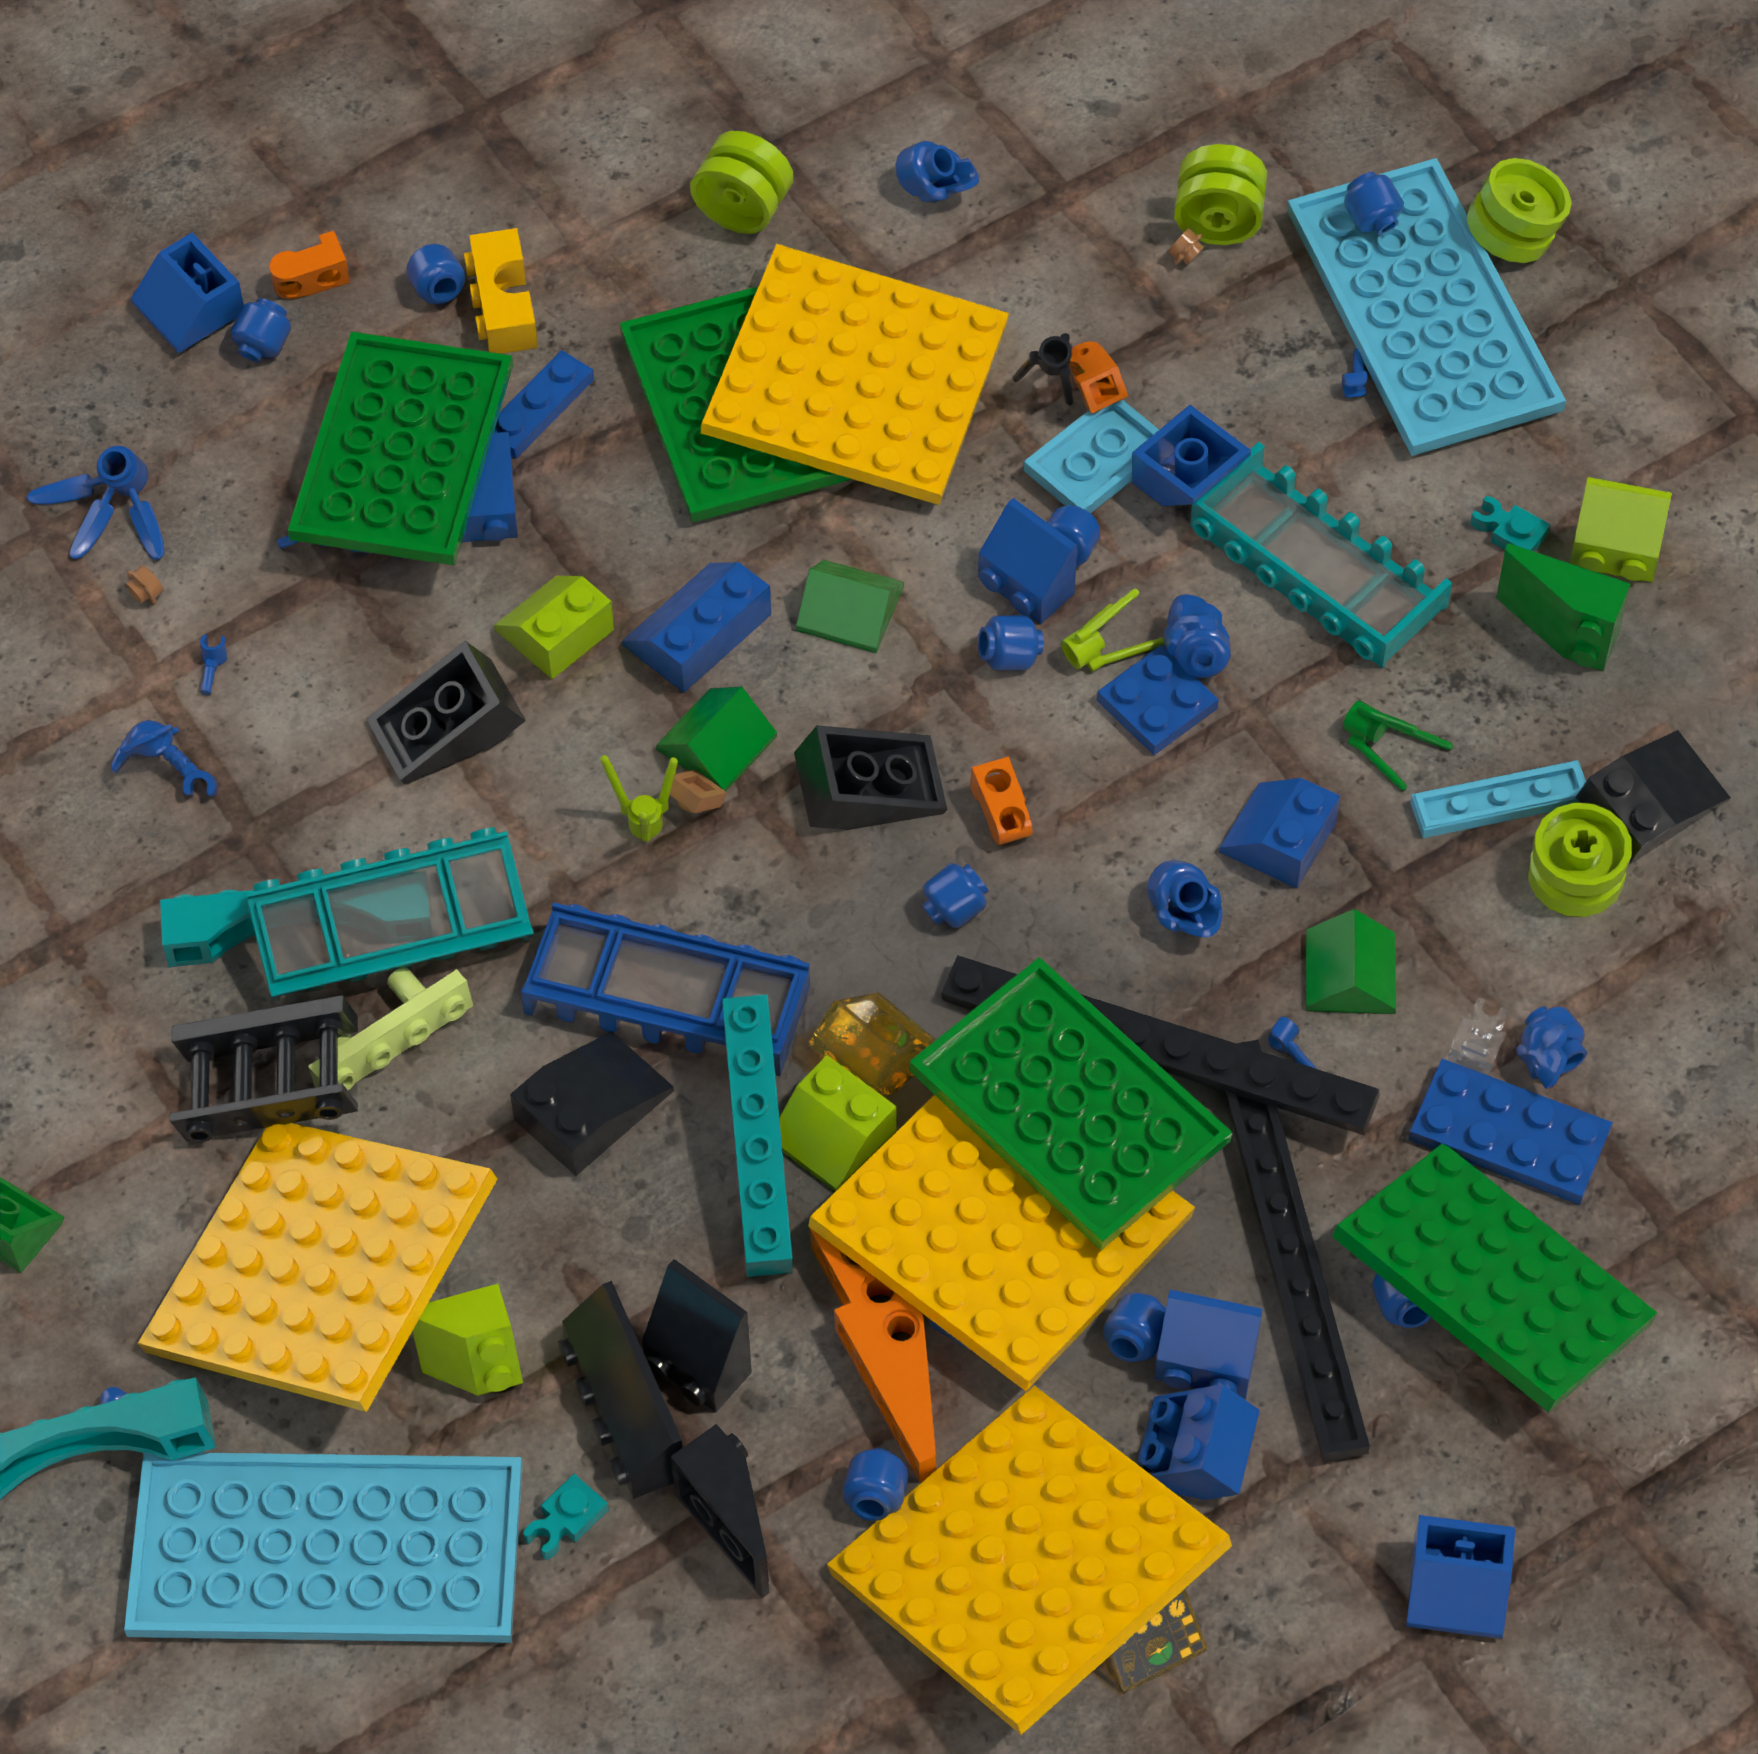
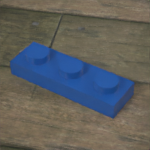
(543, 400)

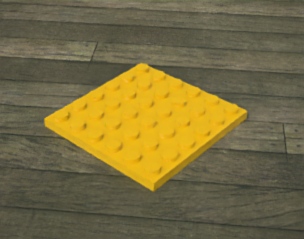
(856, 374)
(981, 1245)
(318, 1263)
(1029, 1558)

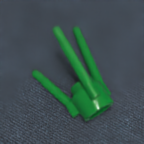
(1369, 724)

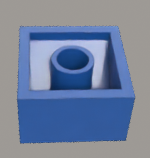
(1185, 459)
(1028, 562)
(1283, 828)
(1207, 1343)

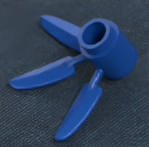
(124, 475)

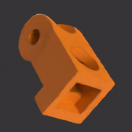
(309, 269)
(1096, 376)
(1001, 800)

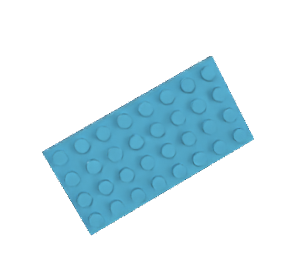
(1428, 313)
(326, 1547)

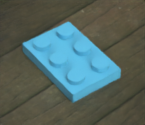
(1091, 456)

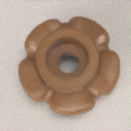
(1186, 247)
(144, 585)

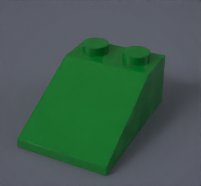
(1564, 604)

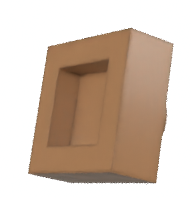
(696, 792)

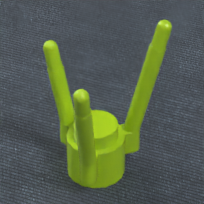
(1086, 643)
(644, 811)

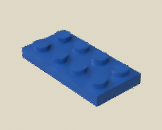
(1511, 1131)

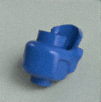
(934, 172)
(1197, 636)
(1185, 899)
(1551, 1044)

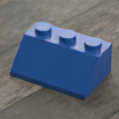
(701, 623)

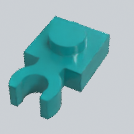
(1515, 527)
(569, 1512)

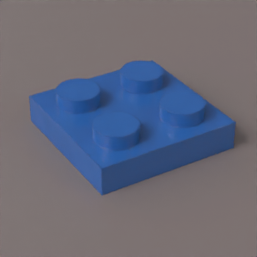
(1157, 700)

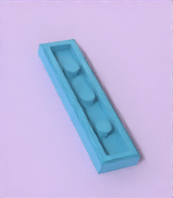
(1497, 799)

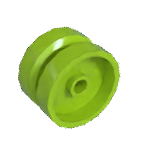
(741, 182)
(1221, 194)
(1518, 210)
(1579, 859)

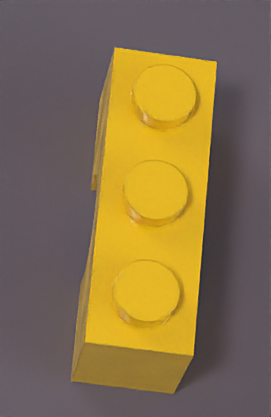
(506, 317)

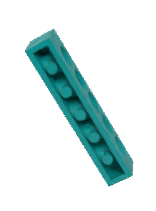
(757, 1136)

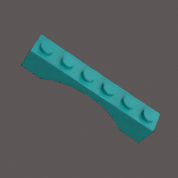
(203, 926)
(161, 1422)

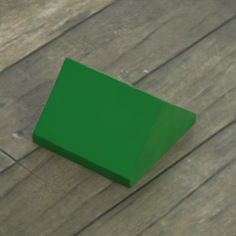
(848, 605)
(719, 736)
(1350, 965)
(23, 1226)

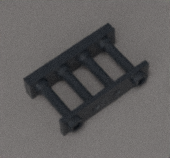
(256, 1030)

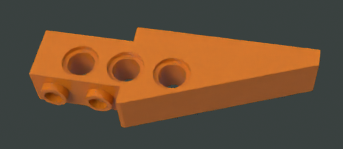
(890, 1368)

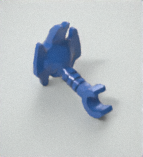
(155, 739)

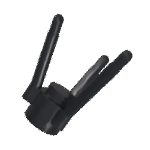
(1054, 359)

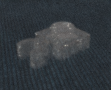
(1478, 1039)

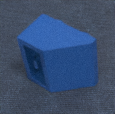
(187, 293)
(1199, 1441)
(1460, 1576)

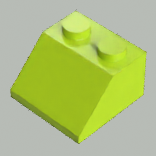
(1620, 529)
(558, 623)
(835, 1123)
(469, 1342)

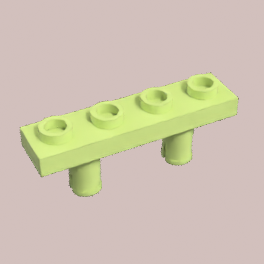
(406, 1026)

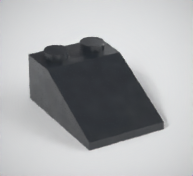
(446, 714)
(867, 777)
(1655, 791)
(588, 1100)
(697, 1338)
(717, 1491)

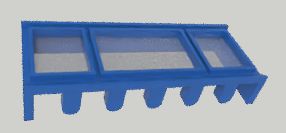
(659, 979)

